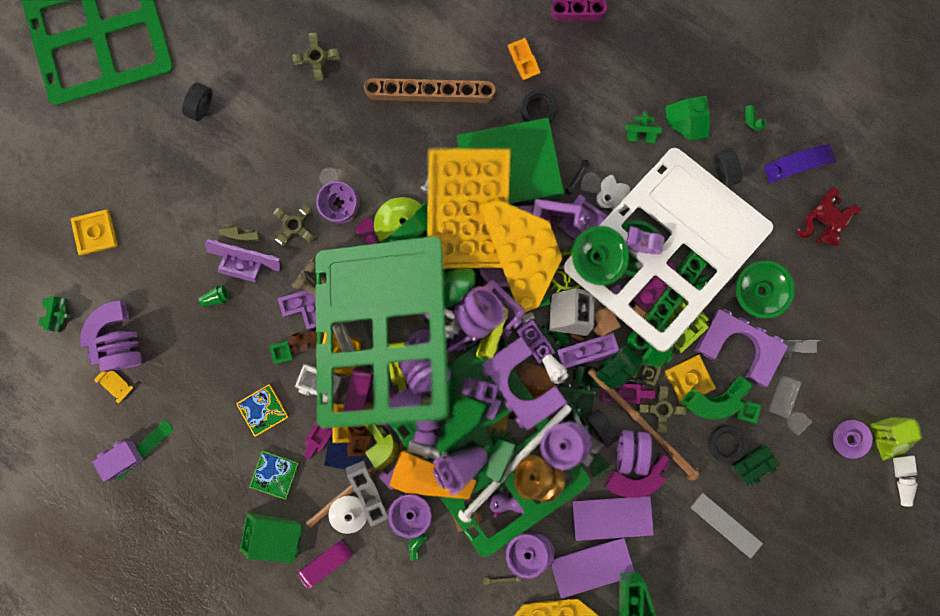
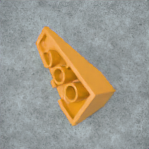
(416, 476)

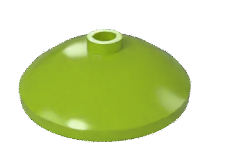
(391, 213)

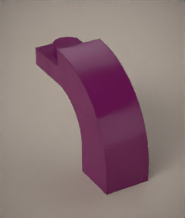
(639, 486)

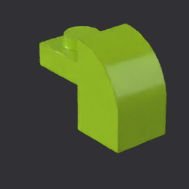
(385, 450)

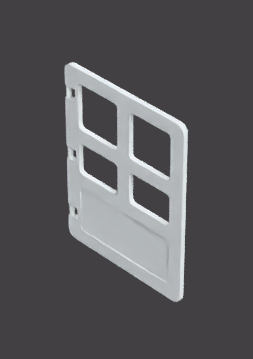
(697, 214)

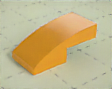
(523, 59)

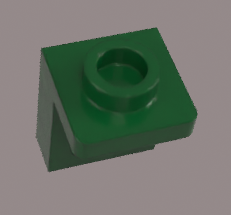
(582, 378)

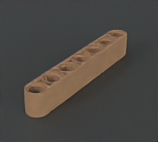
(421, 85)

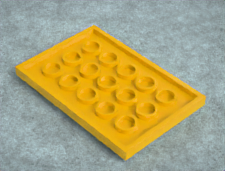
(456, 188)

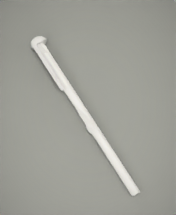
(465, 515)

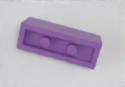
(588, 351)

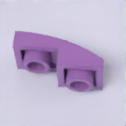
(535, 340)

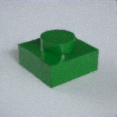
(281, 352)
(749, 412)

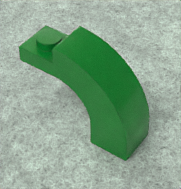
(412, 227)
(719, 406)

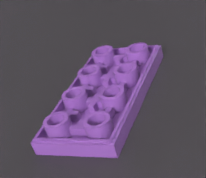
(612, 518)
(591, 567)

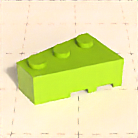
(895, 436)

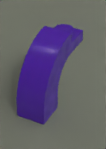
(800, 162)

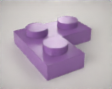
(300, 302)

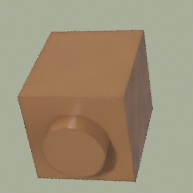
(604, 321)

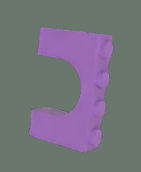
(768, 349)
(528, 412)

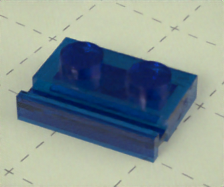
(338, 457)

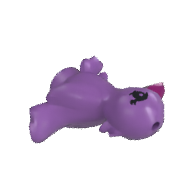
(502, 502)

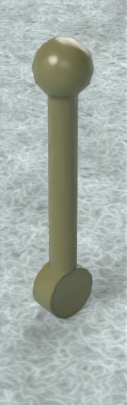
(486, 580)

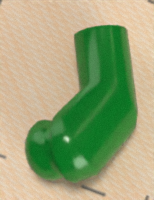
(752, 120)
(414, 544)

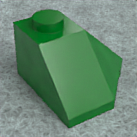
(690, 117)
(653, 357)

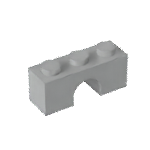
(367, 492)

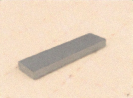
(726, 525)

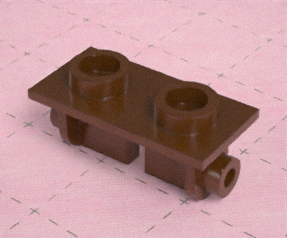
(299, 342)

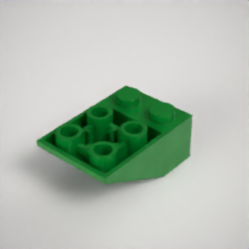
(465, 422)

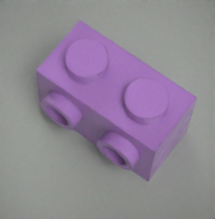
(117, 460)

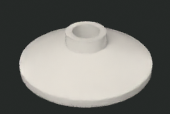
(342, 507)

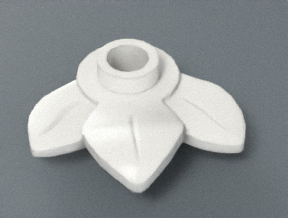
(614, 192)

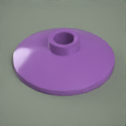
(861, 439)

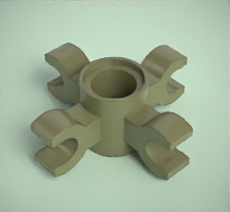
(300, 59)
(300, 217)
(662, 419)

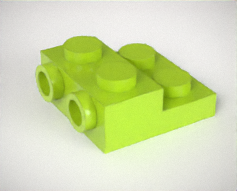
(693, 331)

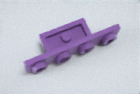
(241, 262)

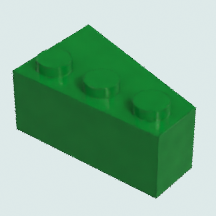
(634, 596)

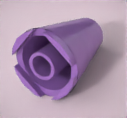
(459, 468)

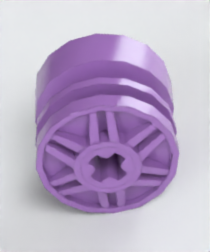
(328, 198)
(118, 351)
(419, 375)

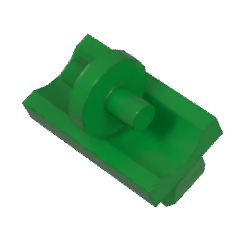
(651, 130)
(55, 313)

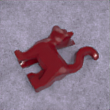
(831, 216)

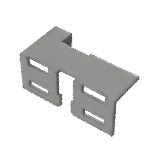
(805, 347)

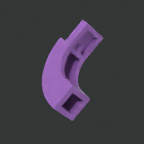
(98, 323)

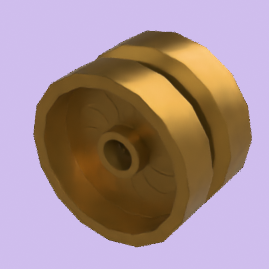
(538, 479)

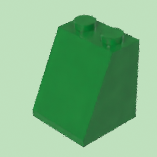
(270, 538)

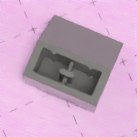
(572, 312)

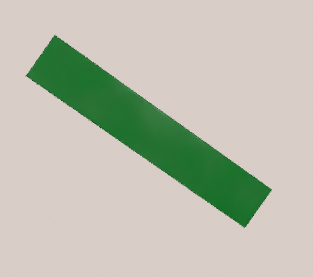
(152, 441)

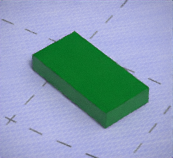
(499, 460)

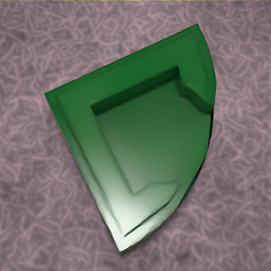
(598, 465)

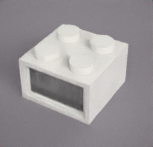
(308, 383)

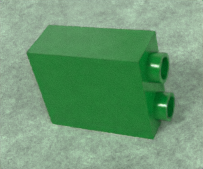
(532, 159)

